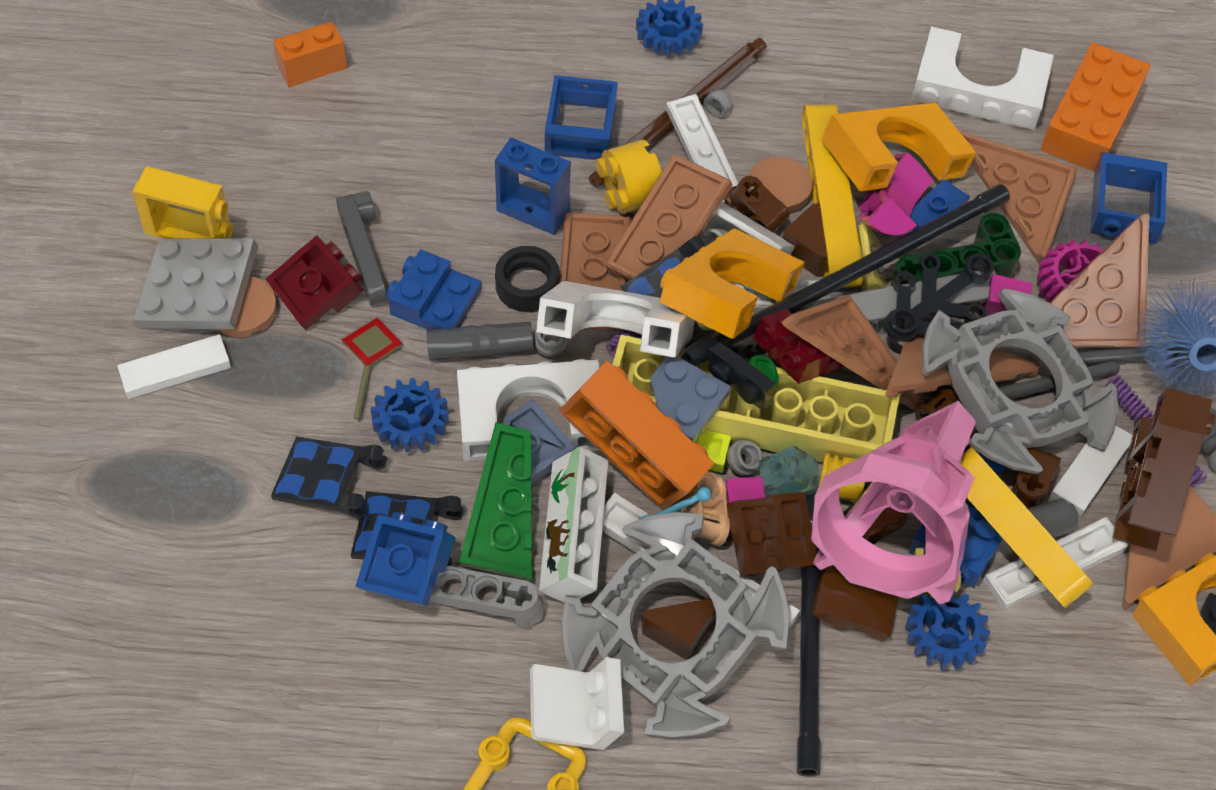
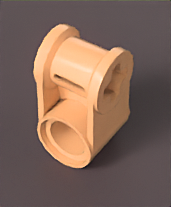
(716, 519)

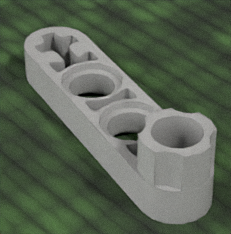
(522, 605)

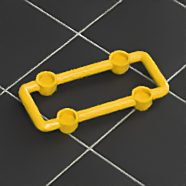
(495, 755)

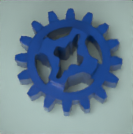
(669, 27)
(409, 415)
(947, 631)

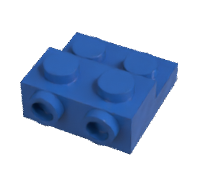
(432, 293)
(979, 549)
(405, 558)

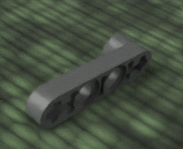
(353, 211)

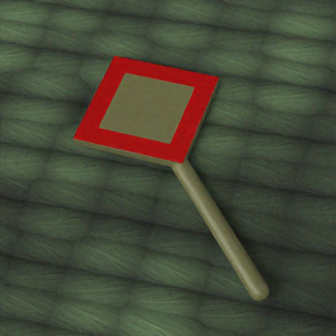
(370, 345)

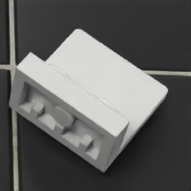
(577, 705)

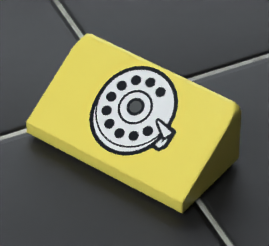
(869, 243)

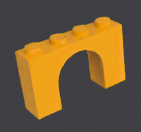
(924, 128)
(703, 287)
(1175, 623)

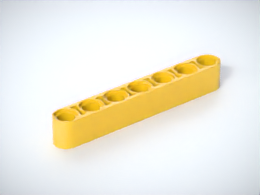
(832, 191)

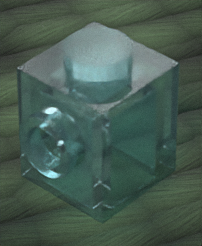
(789, 472)

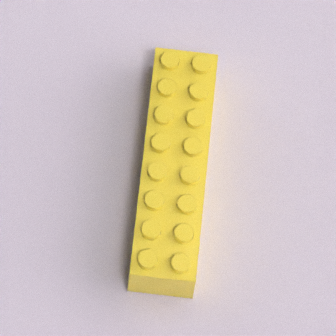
(811, 415)

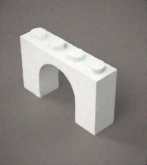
(1012, 103)
(581, 306)
(488, 390)

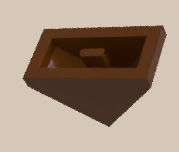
(809, 241)
(679, 626)

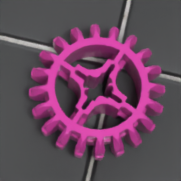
(1072, 257)

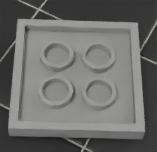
(196, 283)

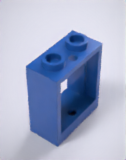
(580, 141)
(1148, 176)
(515, 198)

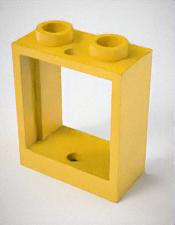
(159, 188)

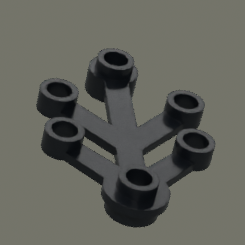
(934, 300)

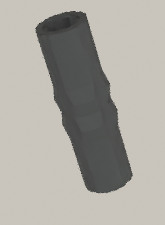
(479, 340)

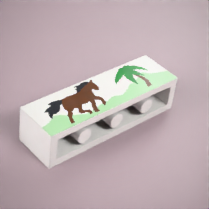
(574, 525)

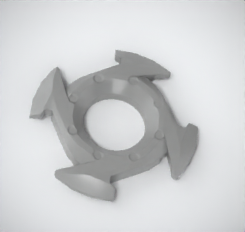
(1001, 424)
(681, 685)

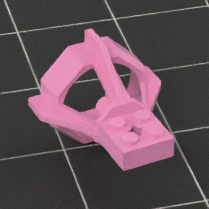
(909, 474)

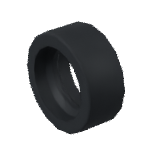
(520, 258)

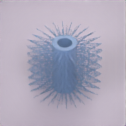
(1190, 335)

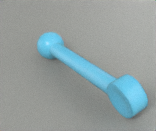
(703, 494)

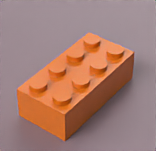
(1095, 106)
(636, 436)

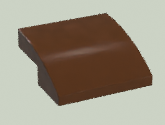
(772, 533)
(854, 605)

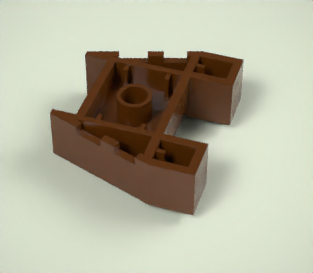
(1161, 467)

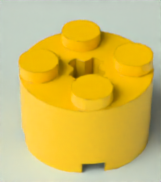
(628, 175)

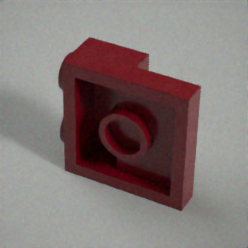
(315, 281)
(790, 351)

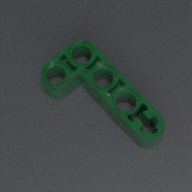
(992, 238)

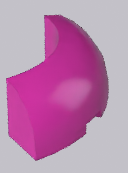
(890, 208)

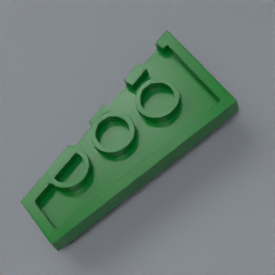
(500, 520)

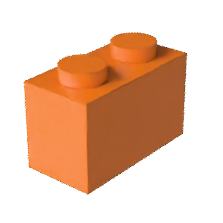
(310, 54)

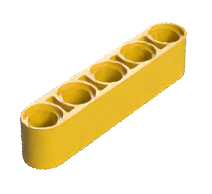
(1024, 532)

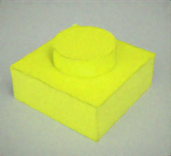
(716, 446)

